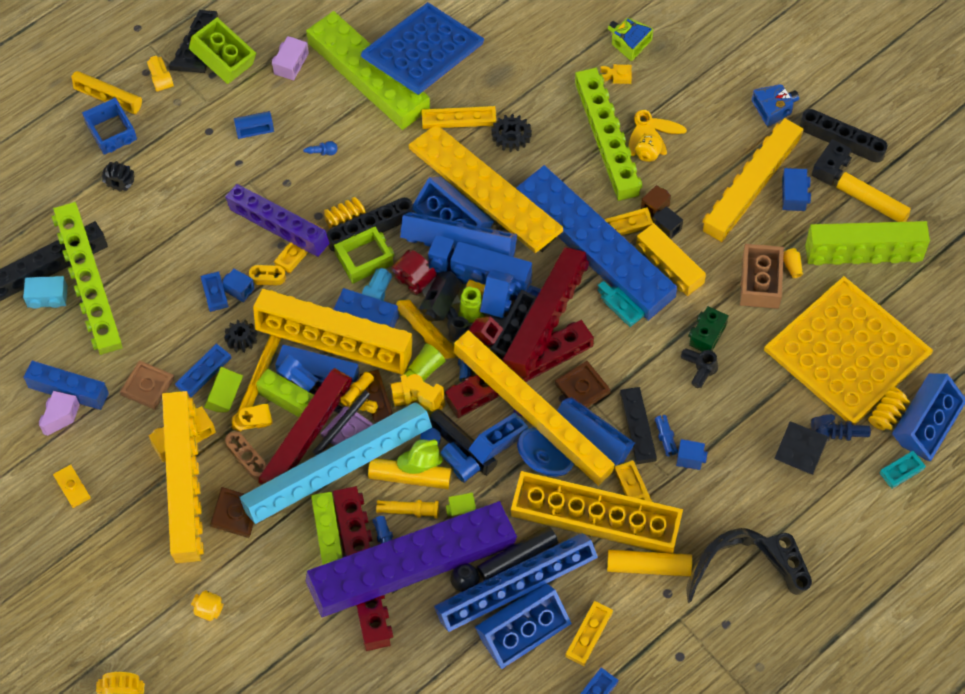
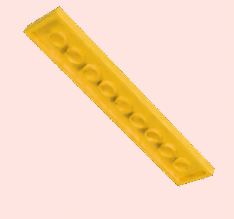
(486, 188)

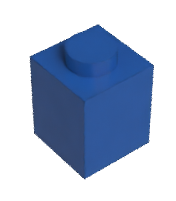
(238, 285)
(691, 454)

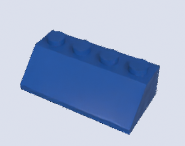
(445, 202)
(930, 416)
(523, 625)

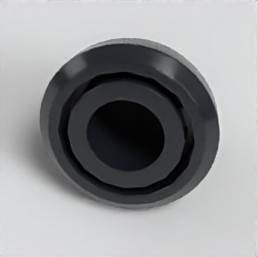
(464, 577)

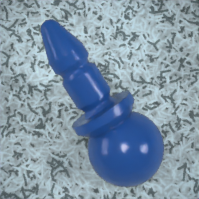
(329, 148)

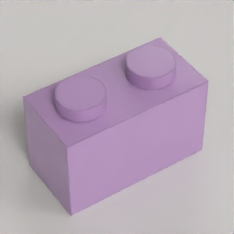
(290, 58)

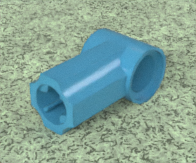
(378, 284)

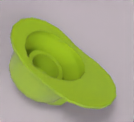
(421, 457)

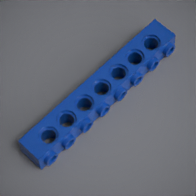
(515, 582)

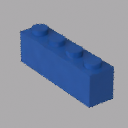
(318, 364)
(50, 379)
(597, 431)

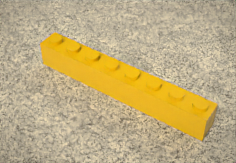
(752, 179)

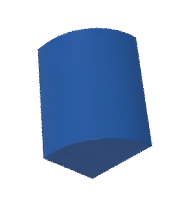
(254, 124)

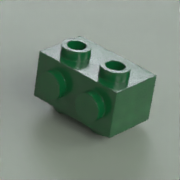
(708, 330)

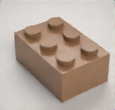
(761, 276)

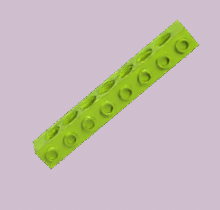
(607, 134)
(70, 215)

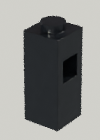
(440, 296)

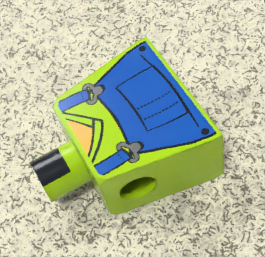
(630, 37)

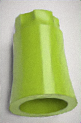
(470, 304)
(426, 362)

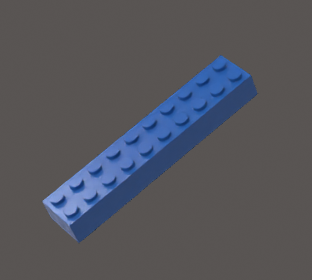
(605, 248)

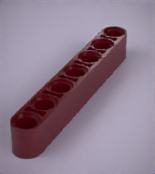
(308, 425)

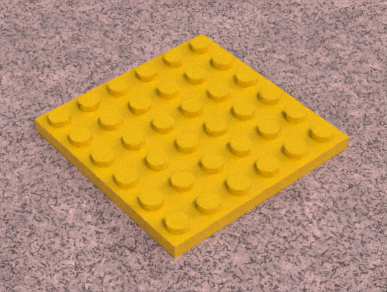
(848, 350)

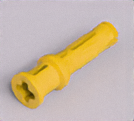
(413, 508)

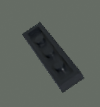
(638, 425)

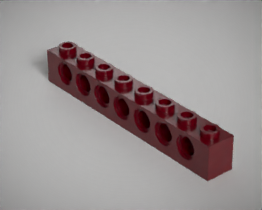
(565, 350)
(350, 498)

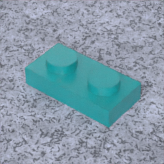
(902, 469)

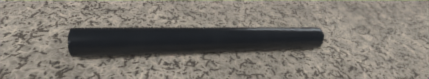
(341, 423)

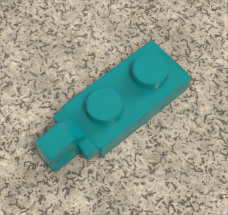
(620, 304)

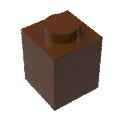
(656, 200)

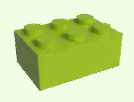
(222, 50)

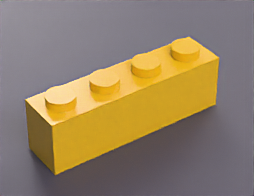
(670, 259)

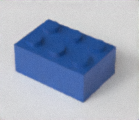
(367, 307)

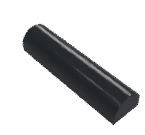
(513, 323)
(453, 433)
(518, 553)

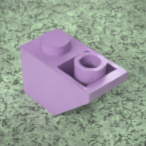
(59, 412)

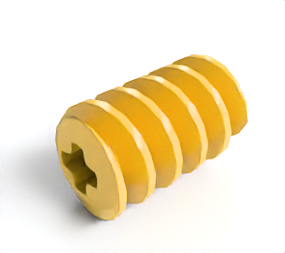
(343, 213)
(888, 409)

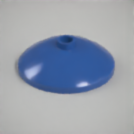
(542, 454)

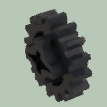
(511, 132)

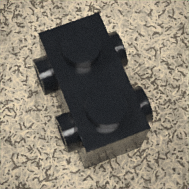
(831, 162)

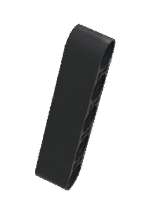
(829, 128)
(375, 217)

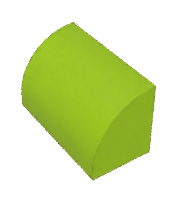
(223, 391)

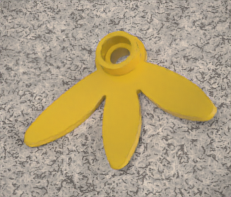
(649, 128)

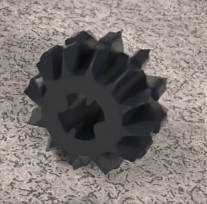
(118, 176)
(240, 336)

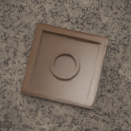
(147, 385)

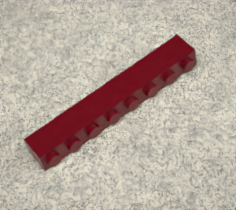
(546, 311)

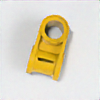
(252, 417)

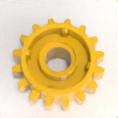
(120, 683)

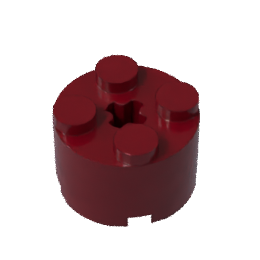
(413, 271)

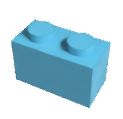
(45, 292)

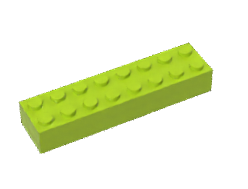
(343, 48)

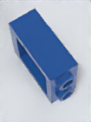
(109, 110)

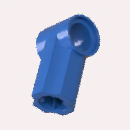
(293, 371)
(463, 466)

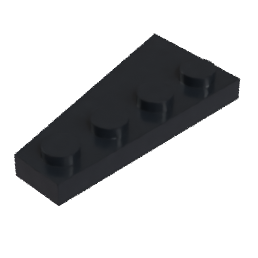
(184, 58)

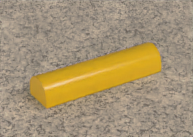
(105, 92)
(873, 198)
(389, 471)
(649, 563)

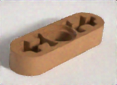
(245, 447)

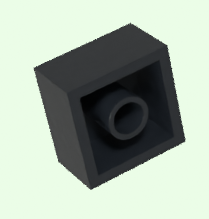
(801, 448)

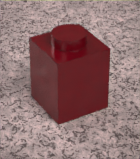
(486, 330)

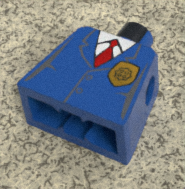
(774, 103)

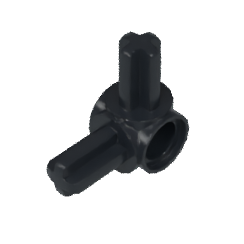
(457, 325)
(700, 360)

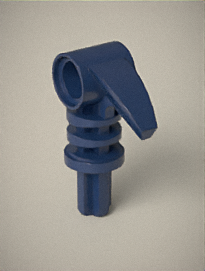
(822, 425)

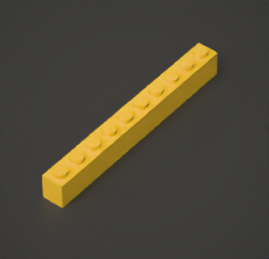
(533, 408)

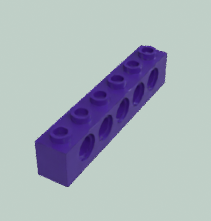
(277, 220)

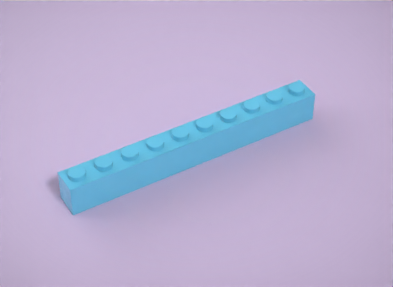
(335, 462)

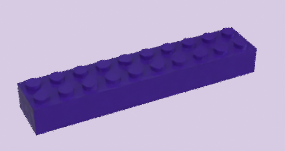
(410, 559)

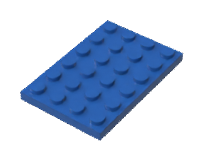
(422, 48)

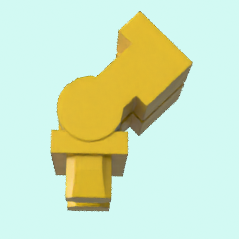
(413, 389)

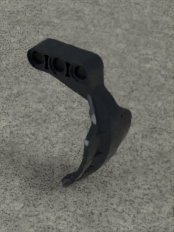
(770, 548)

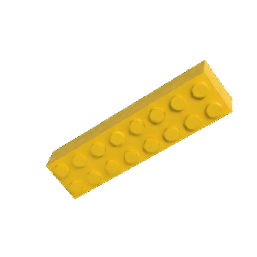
(333, 331)
(182, 478)
(596, 512)

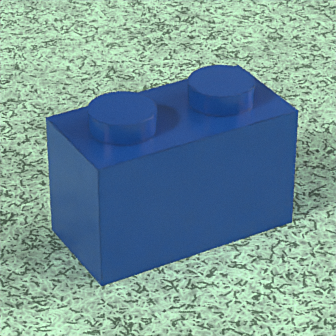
(795, 189)
(441, 254)
(497, 293)

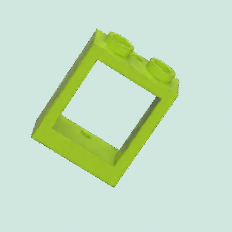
(367, 269)

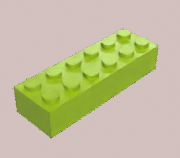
(867, 242)

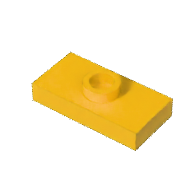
(71, 486)

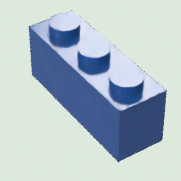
(498, 438)

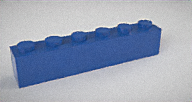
(424, 229)

